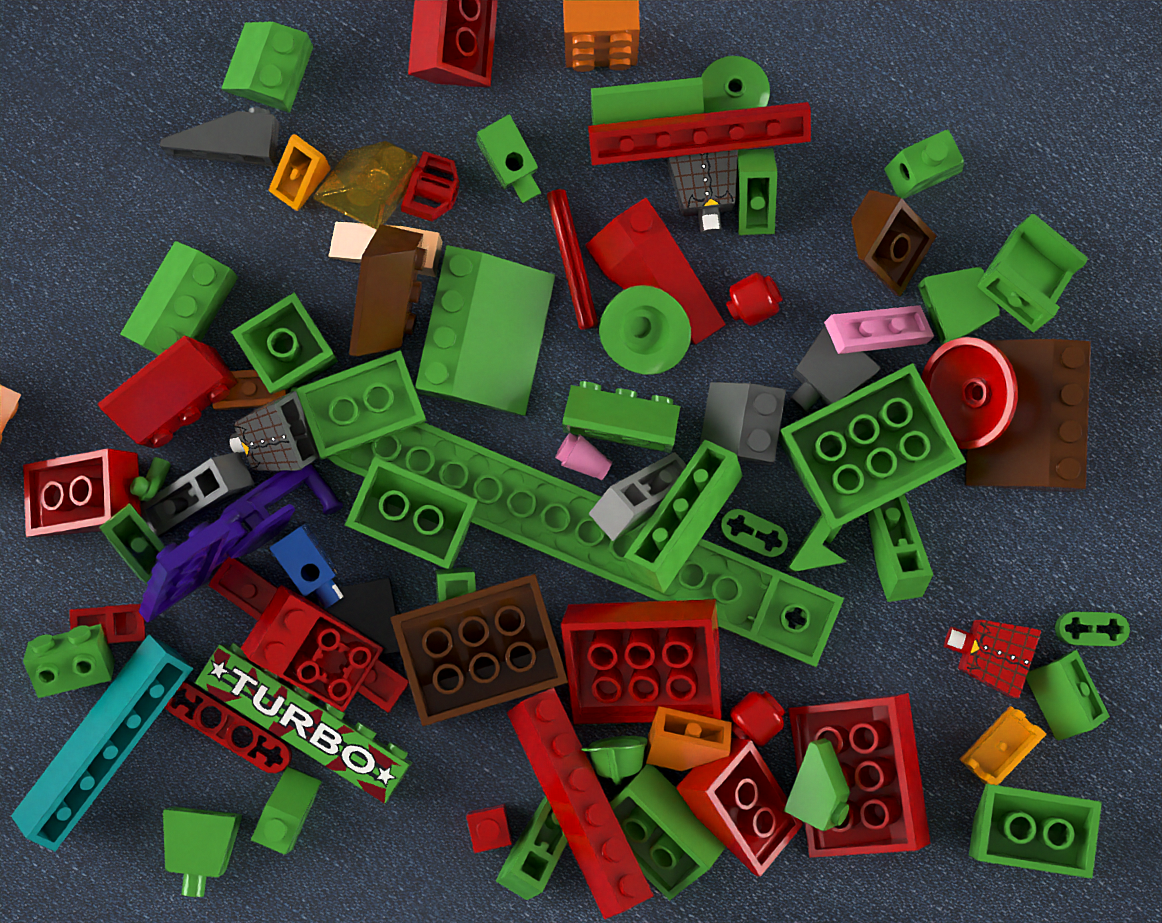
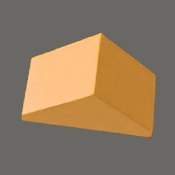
(298, 173)

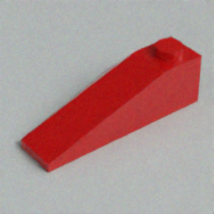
(641, 251)

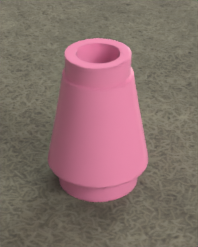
(583, 457)

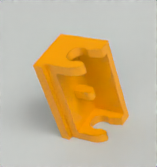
(1002, 746)

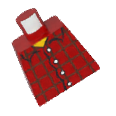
(995, 653)

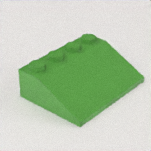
(485, 331)
(870, 446)

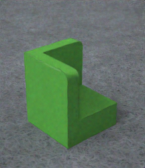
(454, 582)

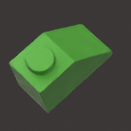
(756, 191)
(133, 541)
(820, 788)
(286, 811)

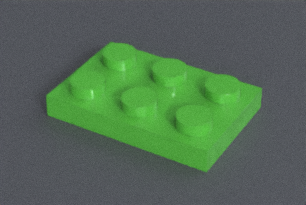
(361, 404)

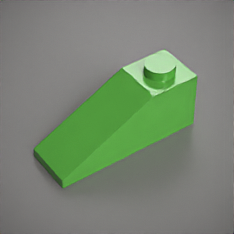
(899, 551)
(534, 854)

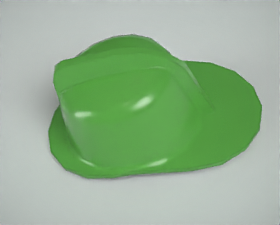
(617, 756)

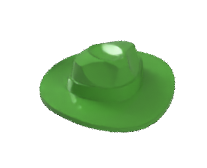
(645, 330)

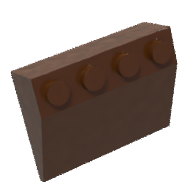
(1050, 424)
(479, 649)

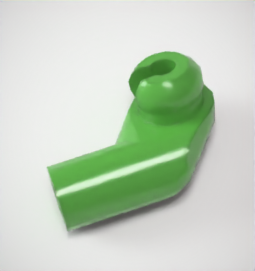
(149, 486)

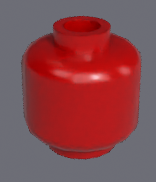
(754, 299)
(757, 718)

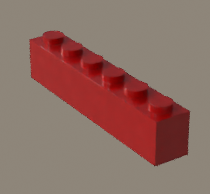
(579, 803)

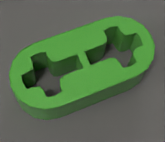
(757, 524)
(1093, 620)

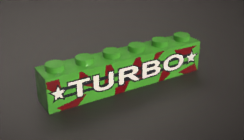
(305, 722)

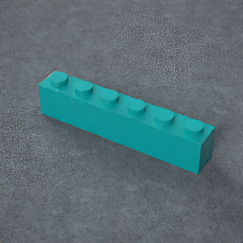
(101, 743)

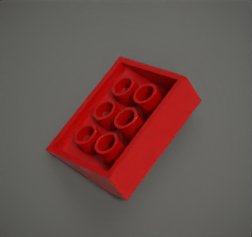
(642, 657)
(880, 767)

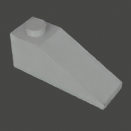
(636, 497)

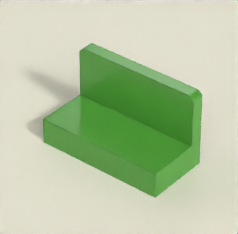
(1067, 696)

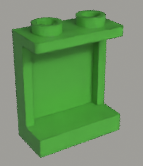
(1031, 272)

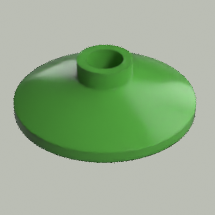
(738, 69)

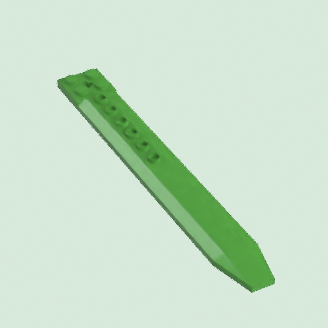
(557, 521)

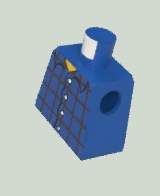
(301, 549)

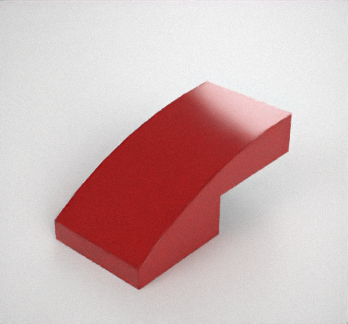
(119, 622)

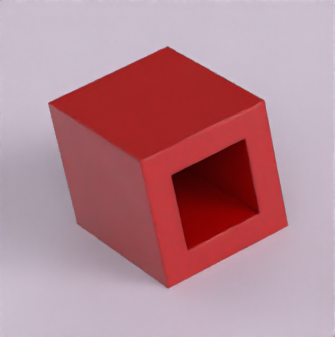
(489, 828)

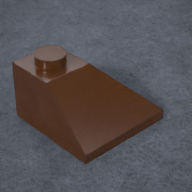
(890, 239)

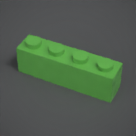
(683, 516)

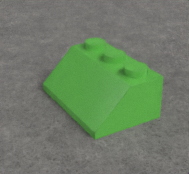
(647, 101)
(180, 299)
(621, 417)
(412, 513)
(1036, 830)
(663, 832)

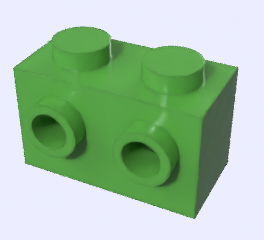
(69, 660)

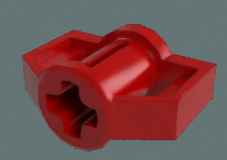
(431, 187)

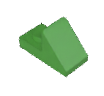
(812, 553)

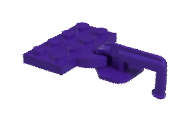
(189, 565)

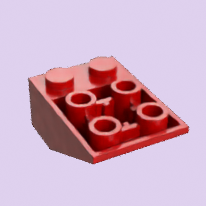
(311, 648)

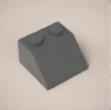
(744, 420)

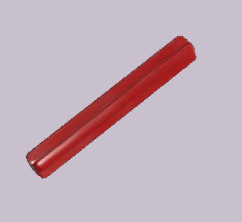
(572, 259)

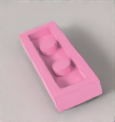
(879, 329)

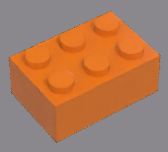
(601, 34)

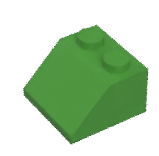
(268, 64)
(284, 345)

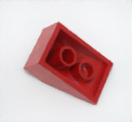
(78, 491)
(741, 805)

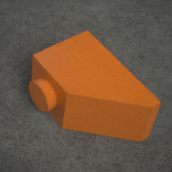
(686, 739)

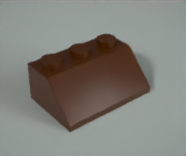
(387, 290)

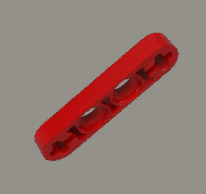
(224, 731)

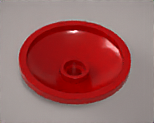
(954, 382)

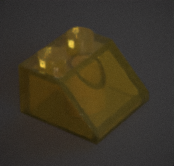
(368, 182)

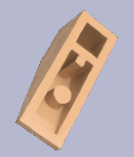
(352, 239)

